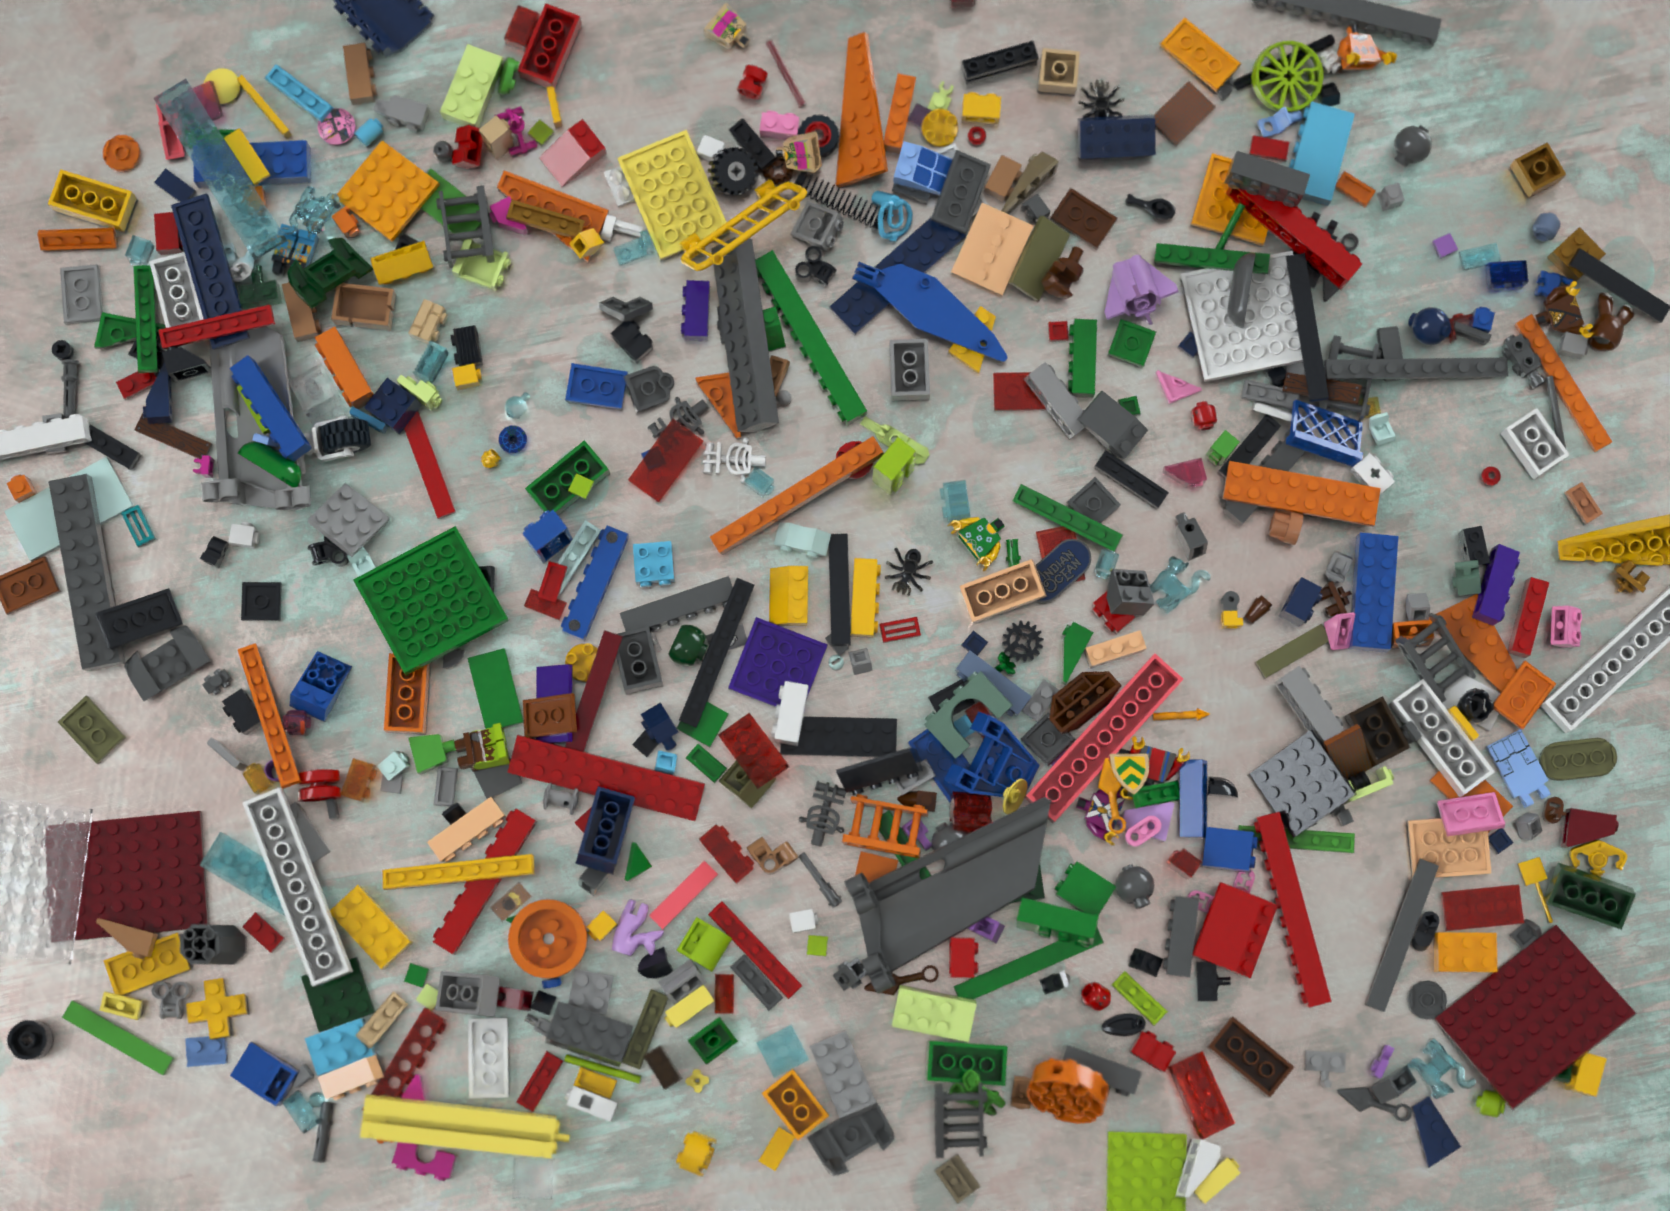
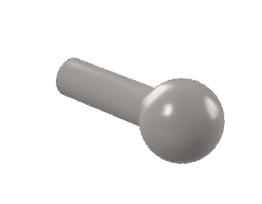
(783, 398)

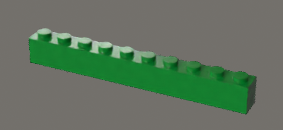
(810, 339)

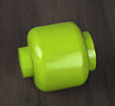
(1490, 1104)

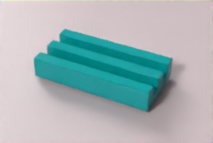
(145, 539)

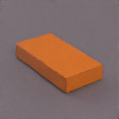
(1354, 189)

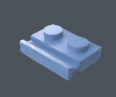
(204, 1051)

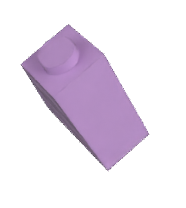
(1161, 811)

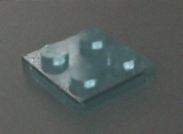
(782, 1051)

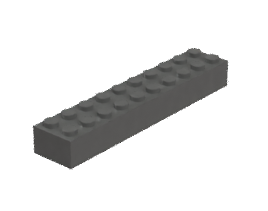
(745, 339)
(84, 567)

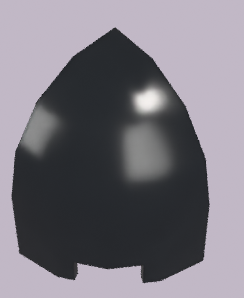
(1221, 787)
(655, 965)

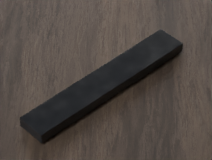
(1619, 285)
(839, 590)

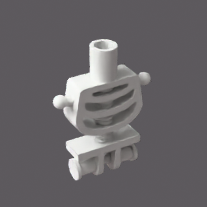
(751, 460)

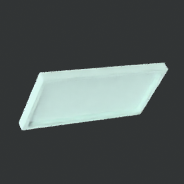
(35, 519)

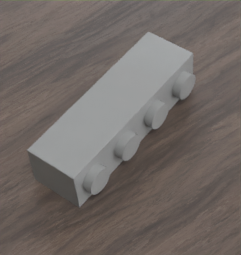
(1056, 398)

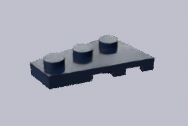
(1434, 1133)

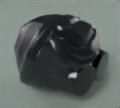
(1472, 705)

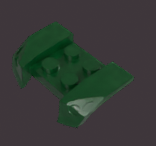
(327, 272)

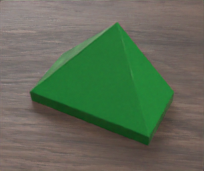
(636, 863)

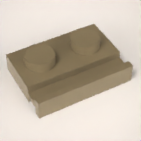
(957, 1178)

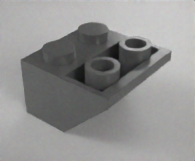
(1129, 592)

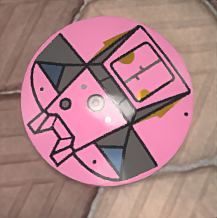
(337, 127)

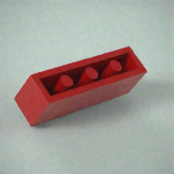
(1528, 617)

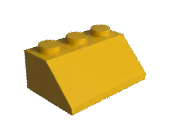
(788, 596)

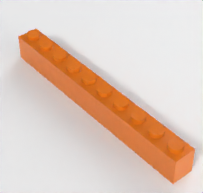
(797, 495)

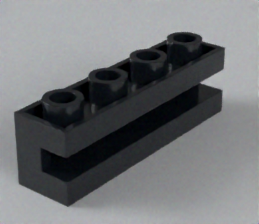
(999, 62)

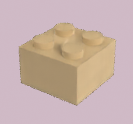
(1058, 71)

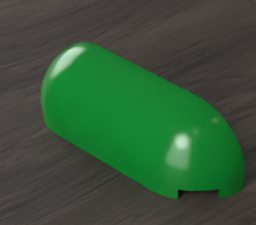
(272, 462)

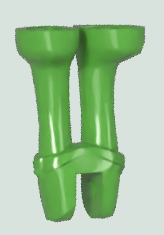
(970, 1083)

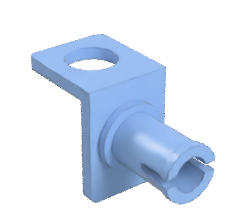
(1279, 121)

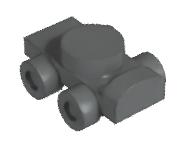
(220, 678)

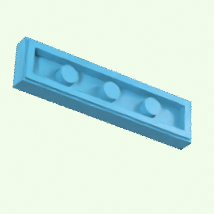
(298, 93)

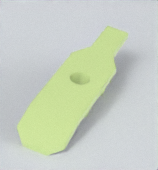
(886, 432)

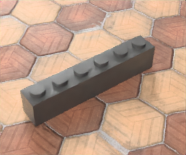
(1282, 459)
(678, 606)

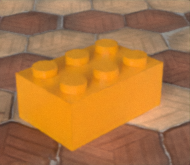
(1465, 952)
(795, 1104)

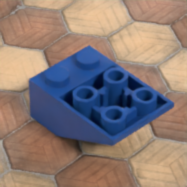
(319, 686)
(264, 1074)

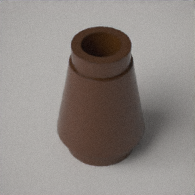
(1258, 609)

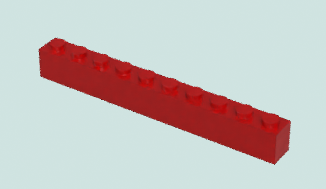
(1293, 910)

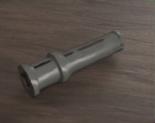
(69, 378)

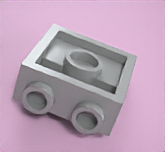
(818, 226)

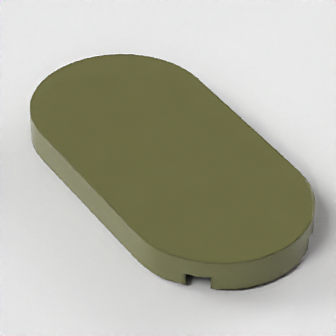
(1578, 759)

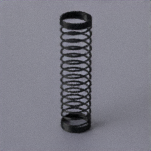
(800, 181)

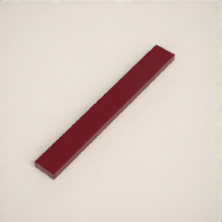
(595, 689)

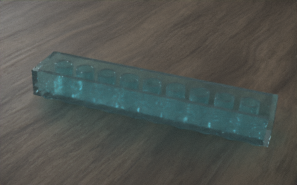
(220, 169)

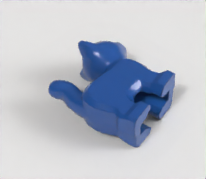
(1550, 281)

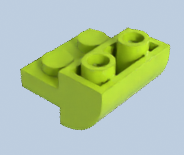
(704, 944)

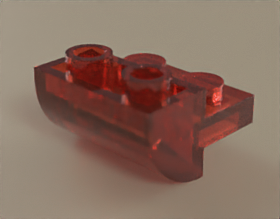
(970, 811)

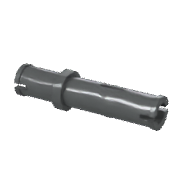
(322, 1132)

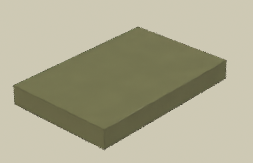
(91, 729)

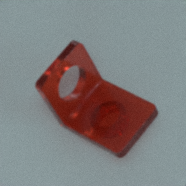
(1459, 318)

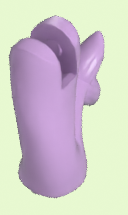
(627, 924)

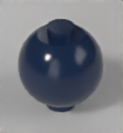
(1430, 325)

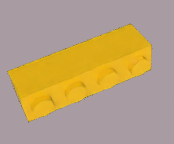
(864, 597)

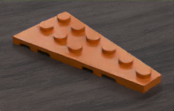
(541, 196)
(1479, 643)

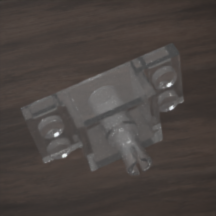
(315, 390)

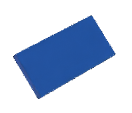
(939, 759)

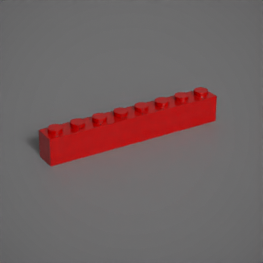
(477, 893)

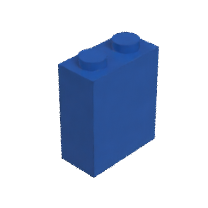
(1229, 849)

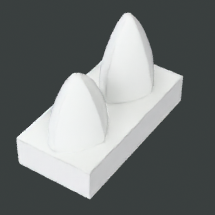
(619, 186)

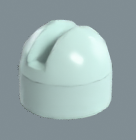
(837, 666)

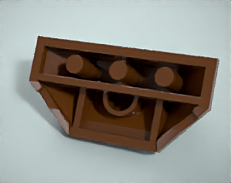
(1082, 699)

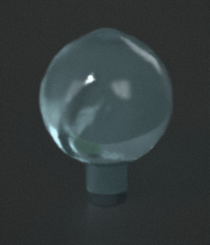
(516, 406)

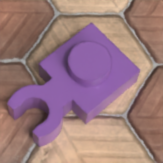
(1378, 1066)

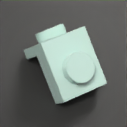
(1381, 429)
(361, 562)
(394, 764)

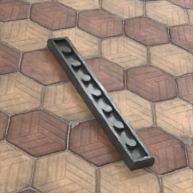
(1402, 935)

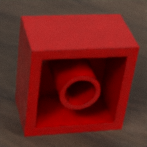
(962, 957)

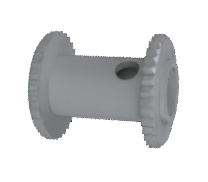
(560, 798)

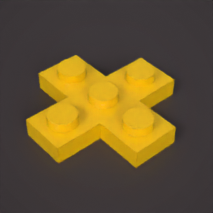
(216, 1008)

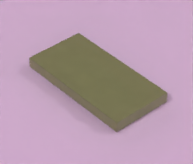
(1038, 256)

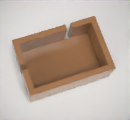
(363, 306)

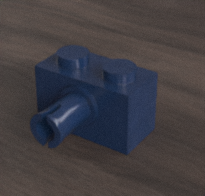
(659, 726)

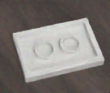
(1458, 688)

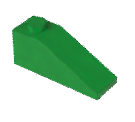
(1074, 643)

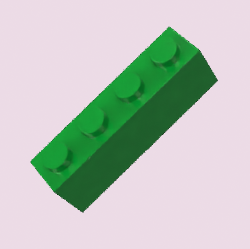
(1083, 357)

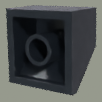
(184, 364)

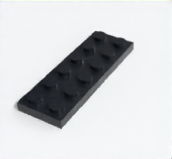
(844, 737)

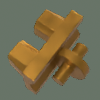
(1625, 570)

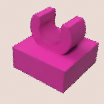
(207, 466)

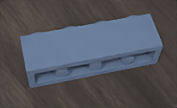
(1010, 690)

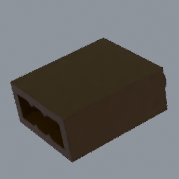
(663, 1067)

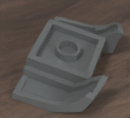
(166, 663)
(847, 1139)

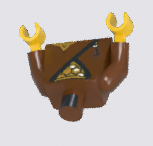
(1563, 311)

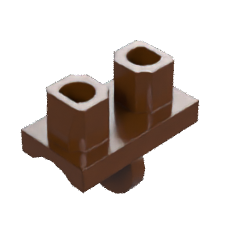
(1331, 592)

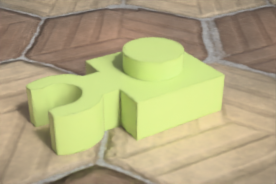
(940, 100)

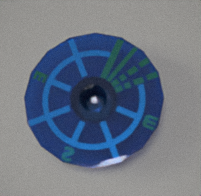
(512, 439)

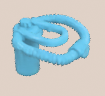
(891, 202)

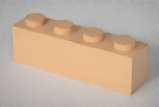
(466, 829)

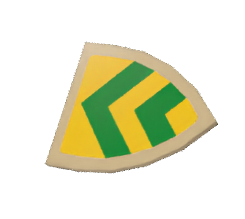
(1130, 770)

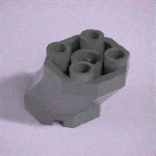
(213, 944)

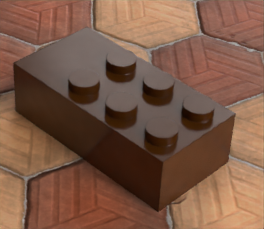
(1250, 1057)

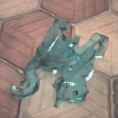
(313, 212)
(1175, 590)
(1437, 1067)

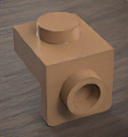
(1019, 1093)

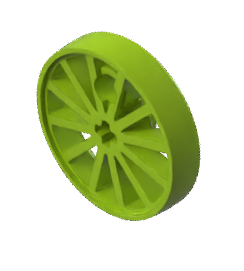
(1290, 70)

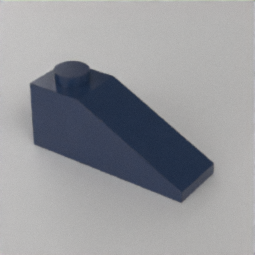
(159, 400)

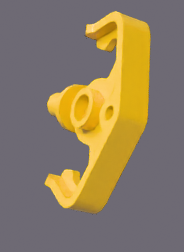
(1597, 855)

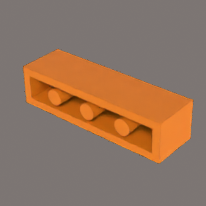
(899, 113)

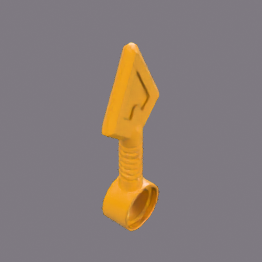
(1110, 785)

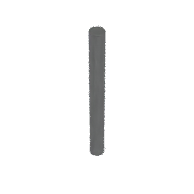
(1555, 409)

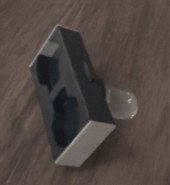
(1055, 982)

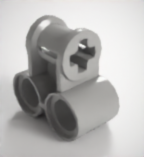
(171, 999)

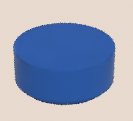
(552, 982)

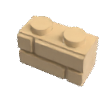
(428, 322)

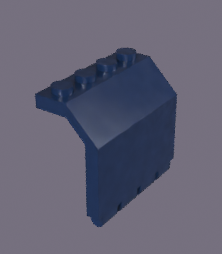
(386, 23)

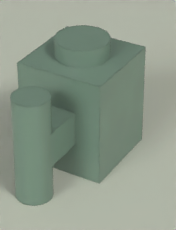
(1467, 578)

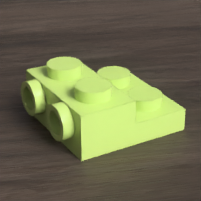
(424, 392)

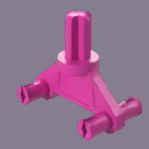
(517, 126)

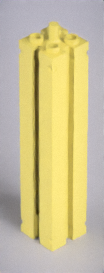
(460, 1126)

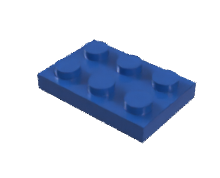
(596, 386)

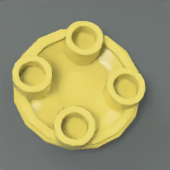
(225, 84)

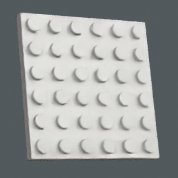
(1269, 326)

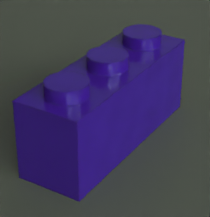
(696, 310)

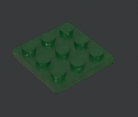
(339, 999)

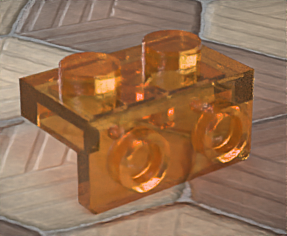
(358, 780)

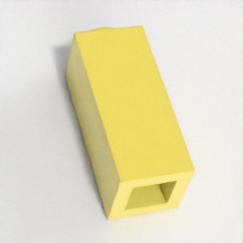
(688, 1007)
(1217, 1179)

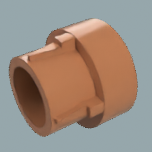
(1286, 526)

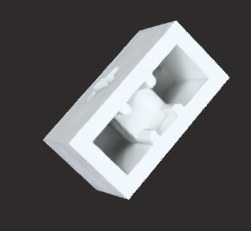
(1369, 465)

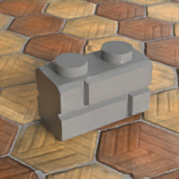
(682, 981)

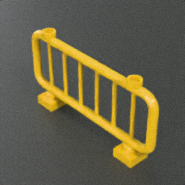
(767, 194)

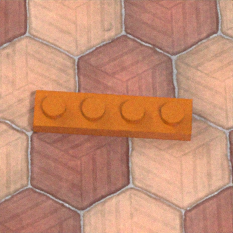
(77, 239)

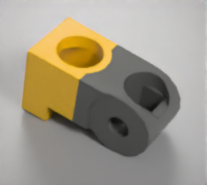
(1229, 614)

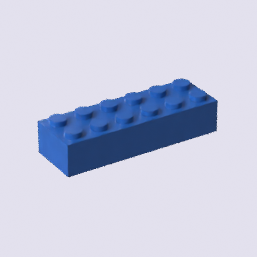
(285, 161)
(1373, 591)

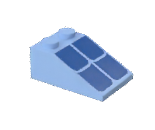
(921, 168)

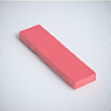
(683, 894)

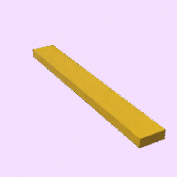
(458, 872)

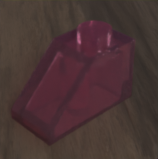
(1187, 473)

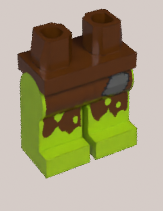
(483, 748)

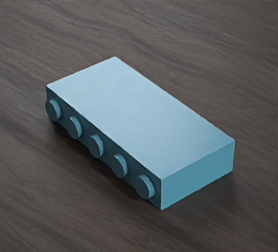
(1321, 149)

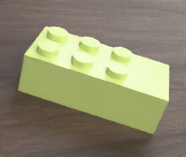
(472, 87)
(934, 1013)

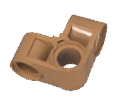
(782, 855)

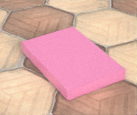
(1471, 814)

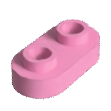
(1142, 831)

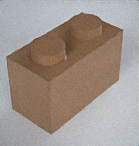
(1002, 178)

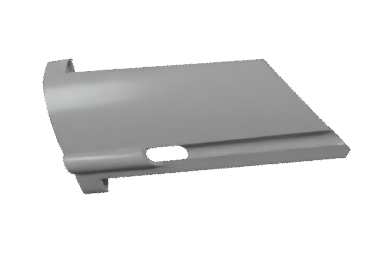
(239, 479)

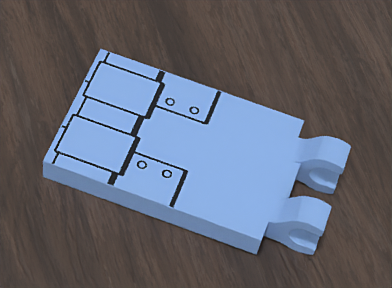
(1519, 767)

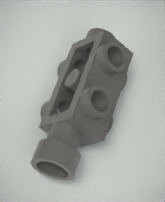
(1518, 359)

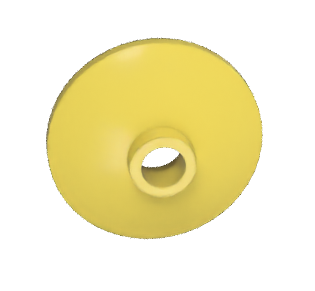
(1014, 796)

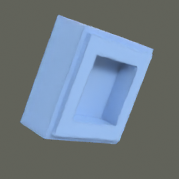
(264, 439)

